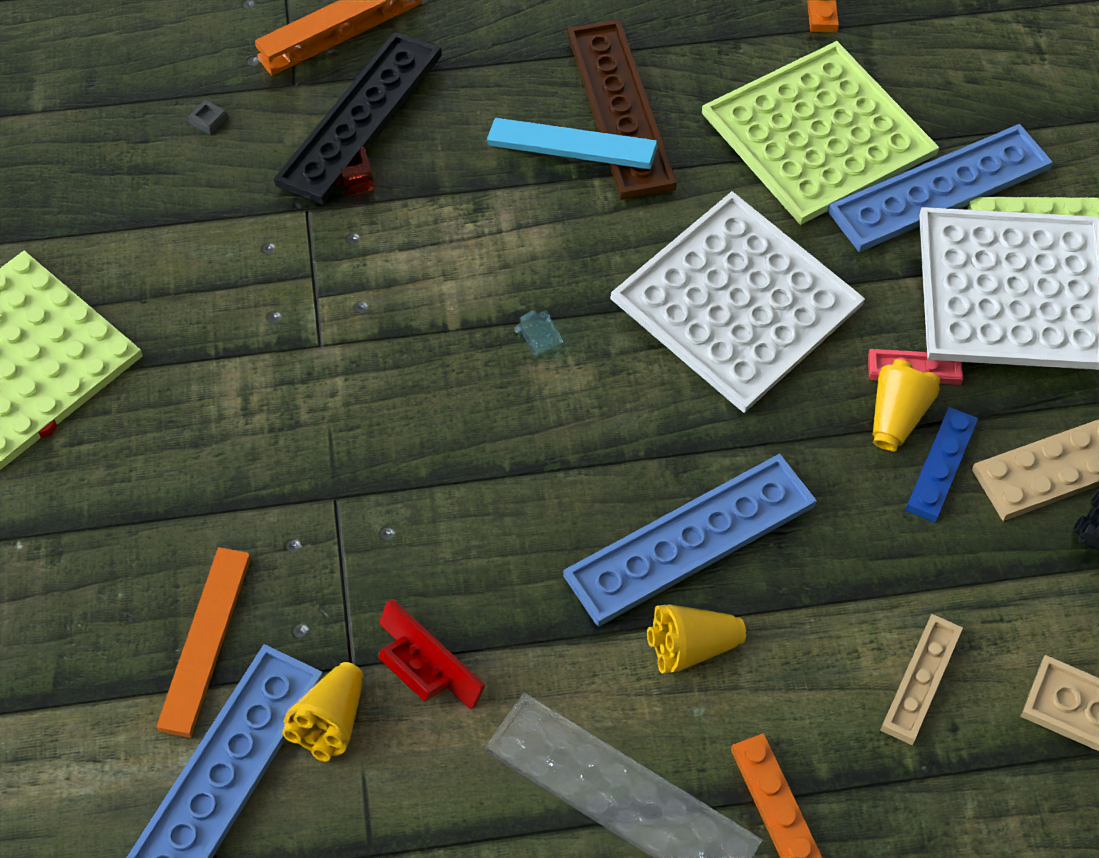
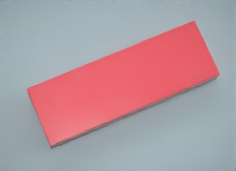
(948, 371)

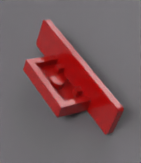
(423, 660)

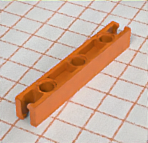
(324, 30)

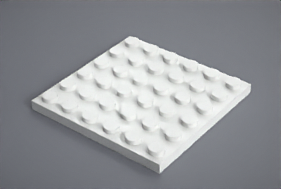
(1011, 287)
(737, 300)

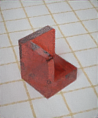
(358, 177)

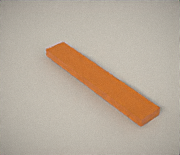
(203, 643)

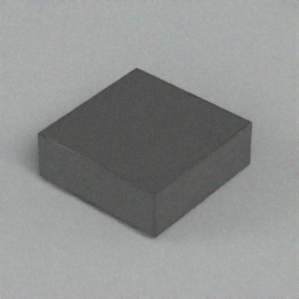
(208, 117)

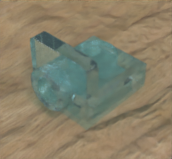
(538, 332)

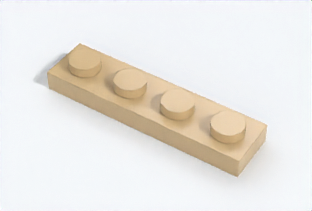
(921, 679)

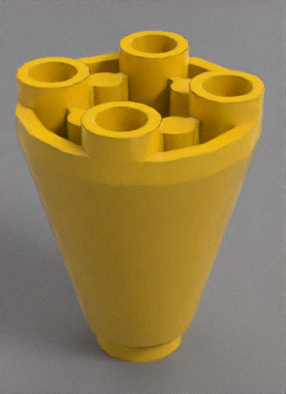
(901, 402)
(692, 635)
(326, 713)

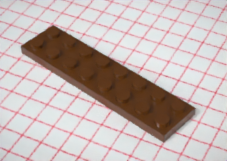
(619, 102)

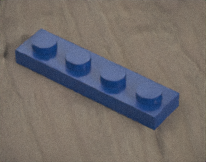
(941, 464)

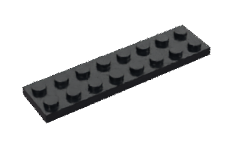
(357, 117)

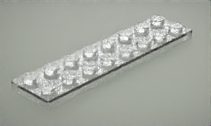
(614, 787)

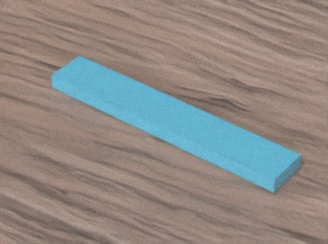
(572, 143)

